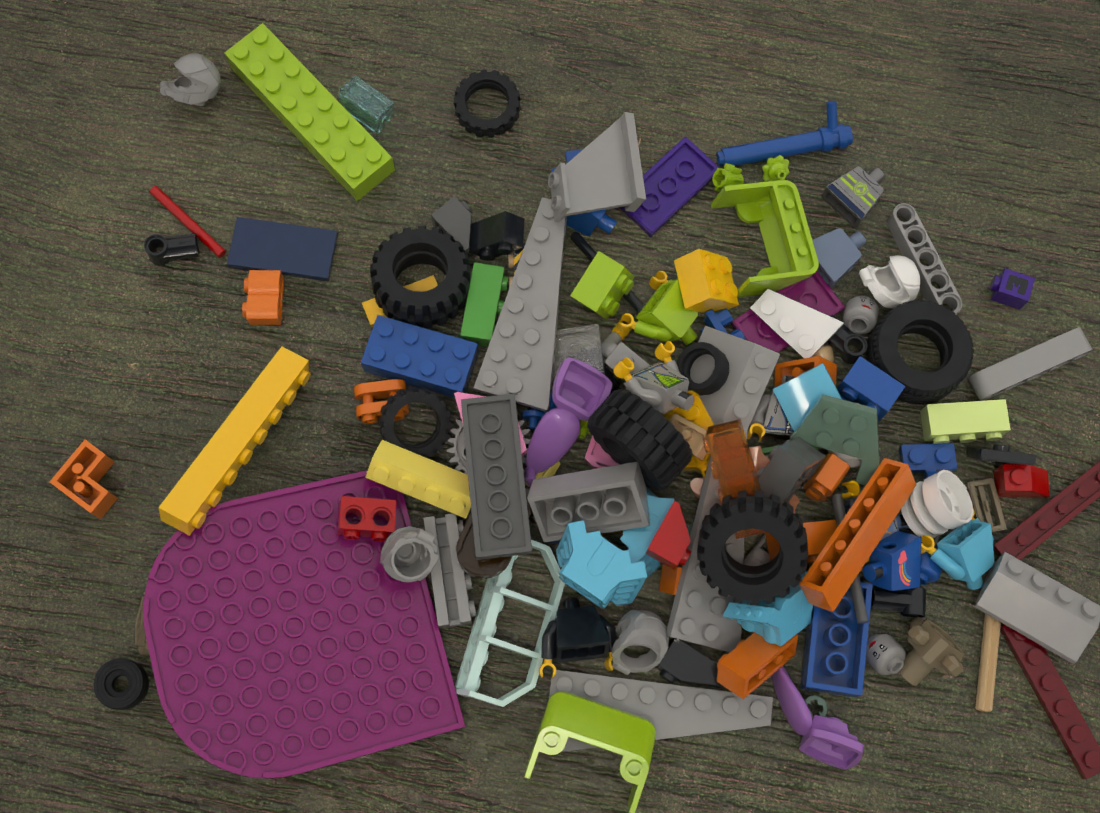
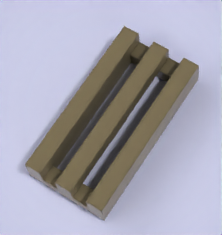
(1001, 526)

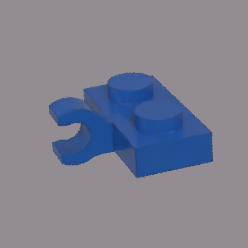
(929, 458)

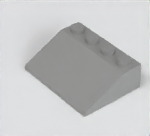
(747, 379)

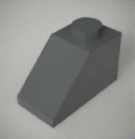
(456, 220)

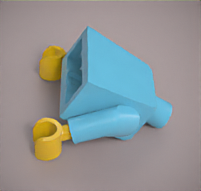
(964, 552)

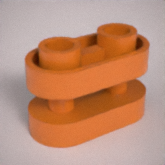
(367, 392)

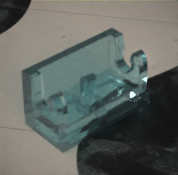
(365, 103)

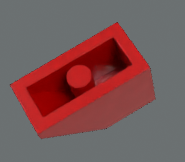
(1021, 481)
(671, 539)

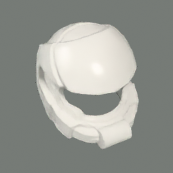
(893, 283)

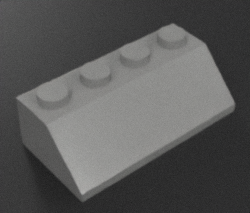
(602, 497)
(1038, 607)

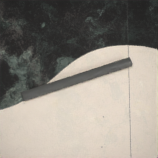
(855, 588)

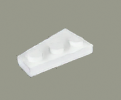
(797, 324)

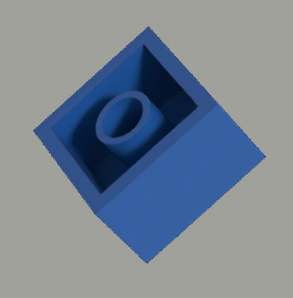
(870, 387)

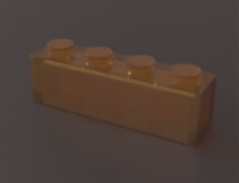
(732, 463)

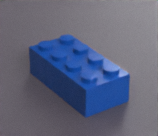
(420, 356)
(836, 648)

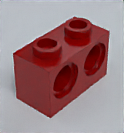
(366, 510)

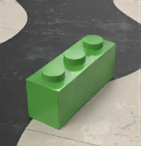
(483, 303)

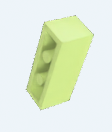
(965, 421)

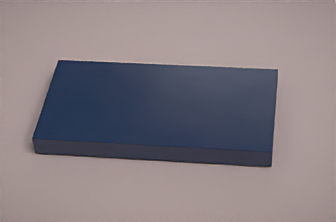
(283, 247)

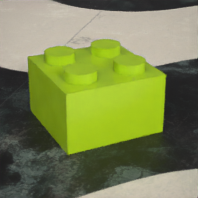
(603, 286)

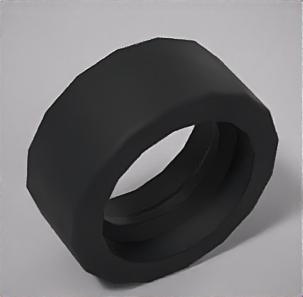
(719, 373)

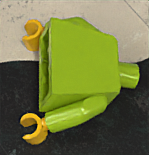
(663, 315)

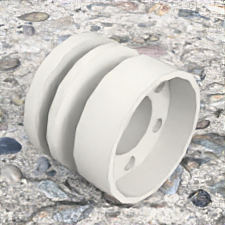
(937, 505)

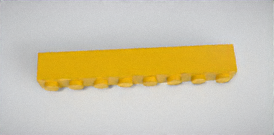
(234, 442)

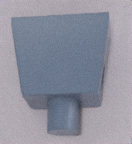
(837, 254)

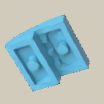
(802, 393)

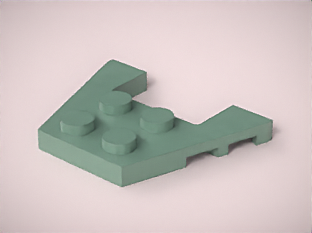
(844, 429)

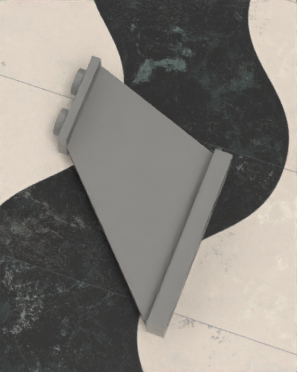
(601, 175)

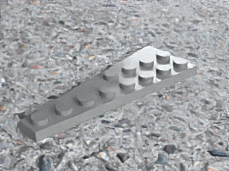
(524, 337)
(697, 606)
(671, 708)

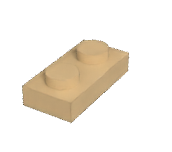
(692, 434)

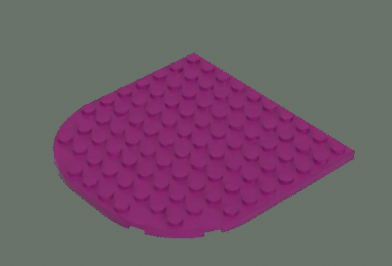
(289, 640)

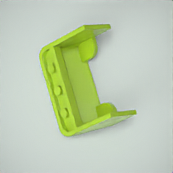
(783, 230)
(599, 726)

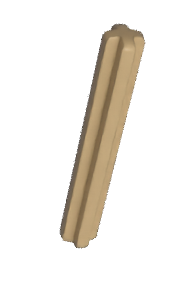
(988, 664)

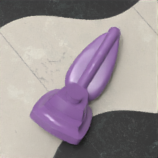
(577, 394)
(823, 737)

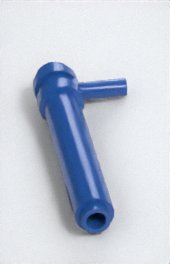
(821, 140)

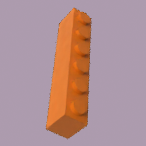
(858, 534)

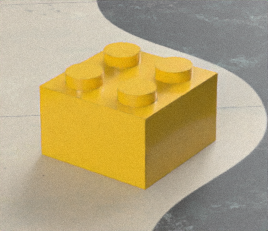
(706, 281)

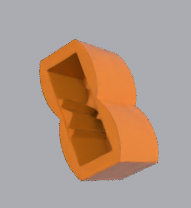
(264, 297)
(826, 478)

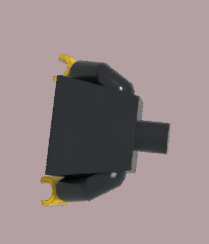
(576, 636)

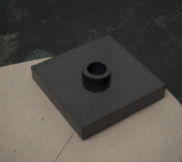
(1001, 453)

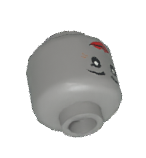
(861, 315)
(885, 654)

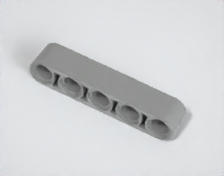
(926, 251)
(1030, 364)

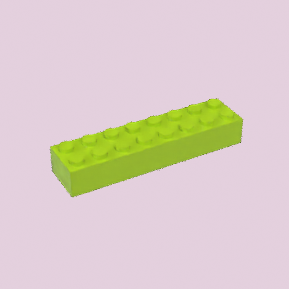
(310, 112)

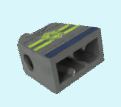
(855, 194)

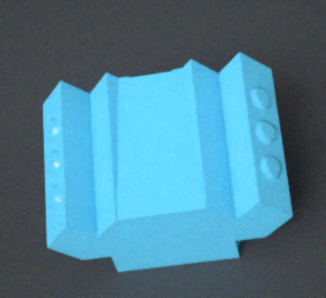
(640, 538)
(598, 567)
(774, 621)

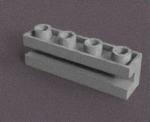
(447, 576)

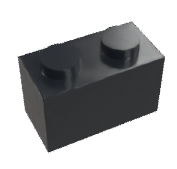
(497, 236)

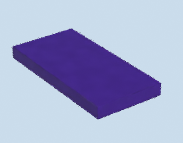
(672, 185)

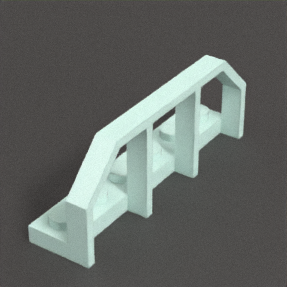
(485, 629)

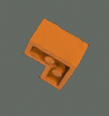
(80, 479)

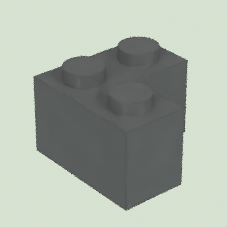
(789, 468)

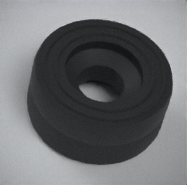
(105, 680)

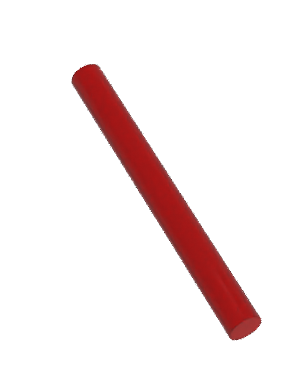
(187, 221)

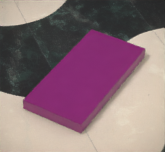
(810, 292)

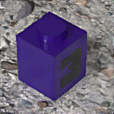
(1011, 288)

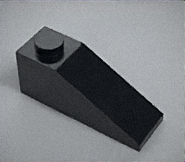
(688, 666)

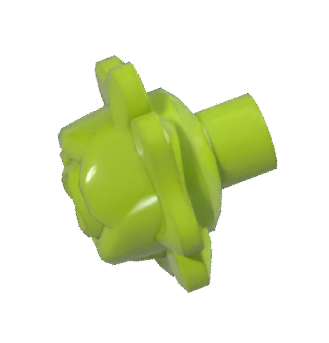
(775, 169)

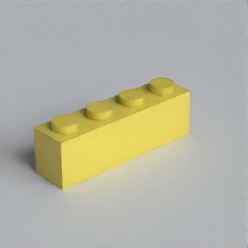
(420, 478)

